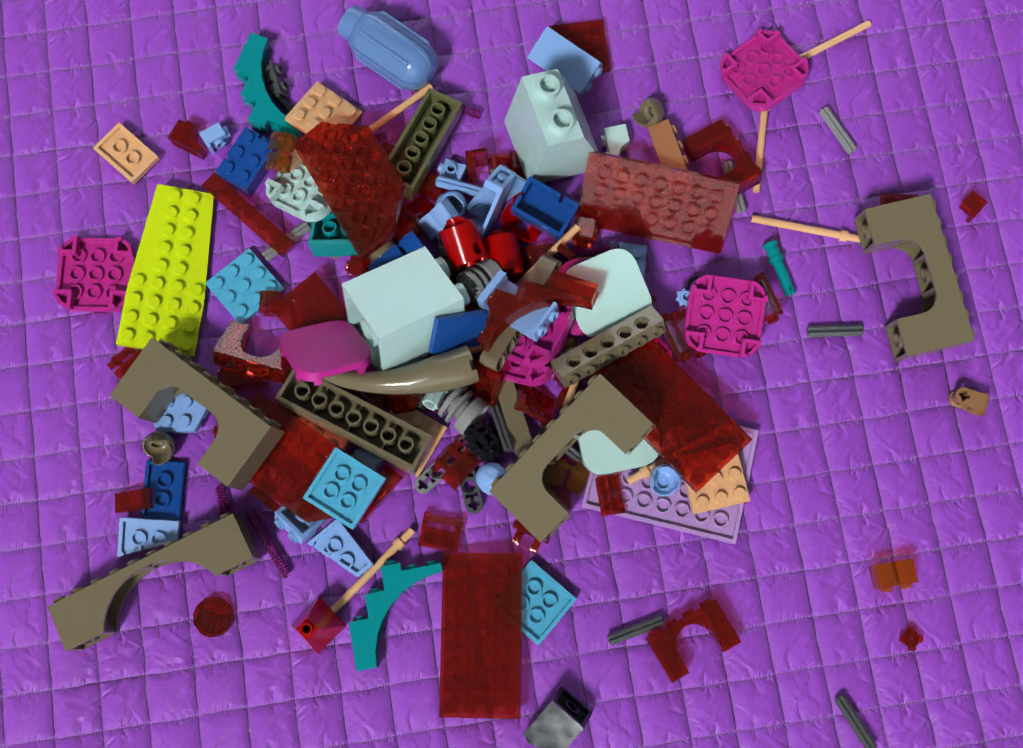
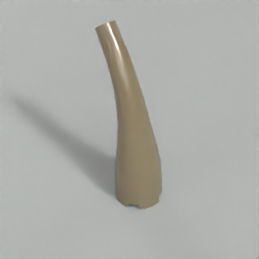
(432, 375)

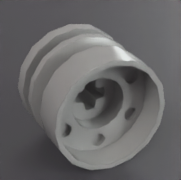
(477, 278)
(459, 406)

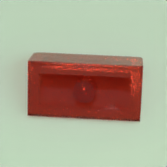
(610, 495)

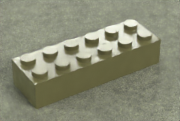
(424, 138)

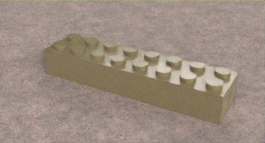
(356, 422)

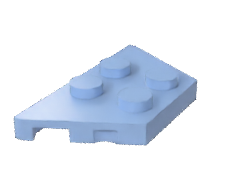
(182, 416)

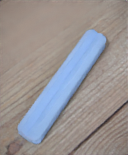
(456, 185)

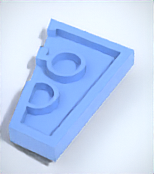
(484, 199)
(145, 533)
(343, 548)

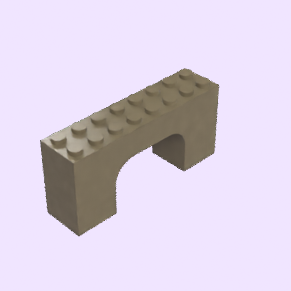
(917, 231)
(244, 431)
(526, 485)

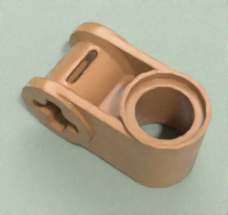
(971, 401)

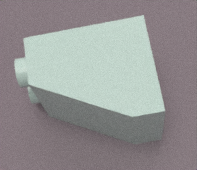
(548, 128)
(398, 306)

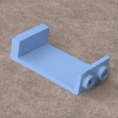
(575, 65)
(499, 182)
(531, 325)

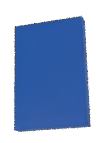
(457, 330)
(168, 489)

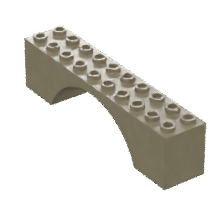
(94, 611)

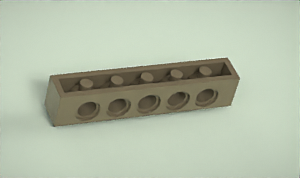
(608, 346)

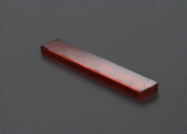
(248, 214)

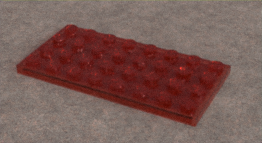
(657, 201)
(690, 426)
(481, 636)

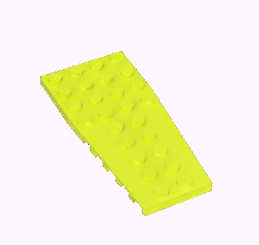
(169, 272)

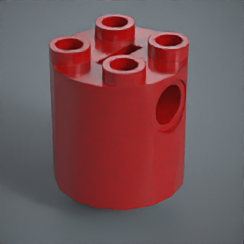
(462, 242)
(505, 251)

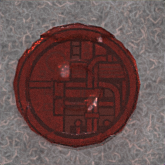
(213, 617)

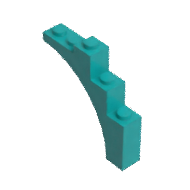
(250, 70)
(366, 631)

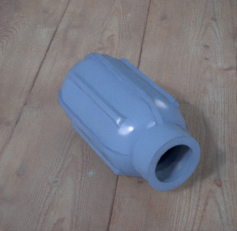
(389, 48)

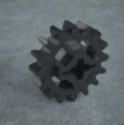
(483, 441)

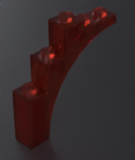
(531, 296)

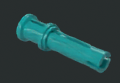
(776, 260)

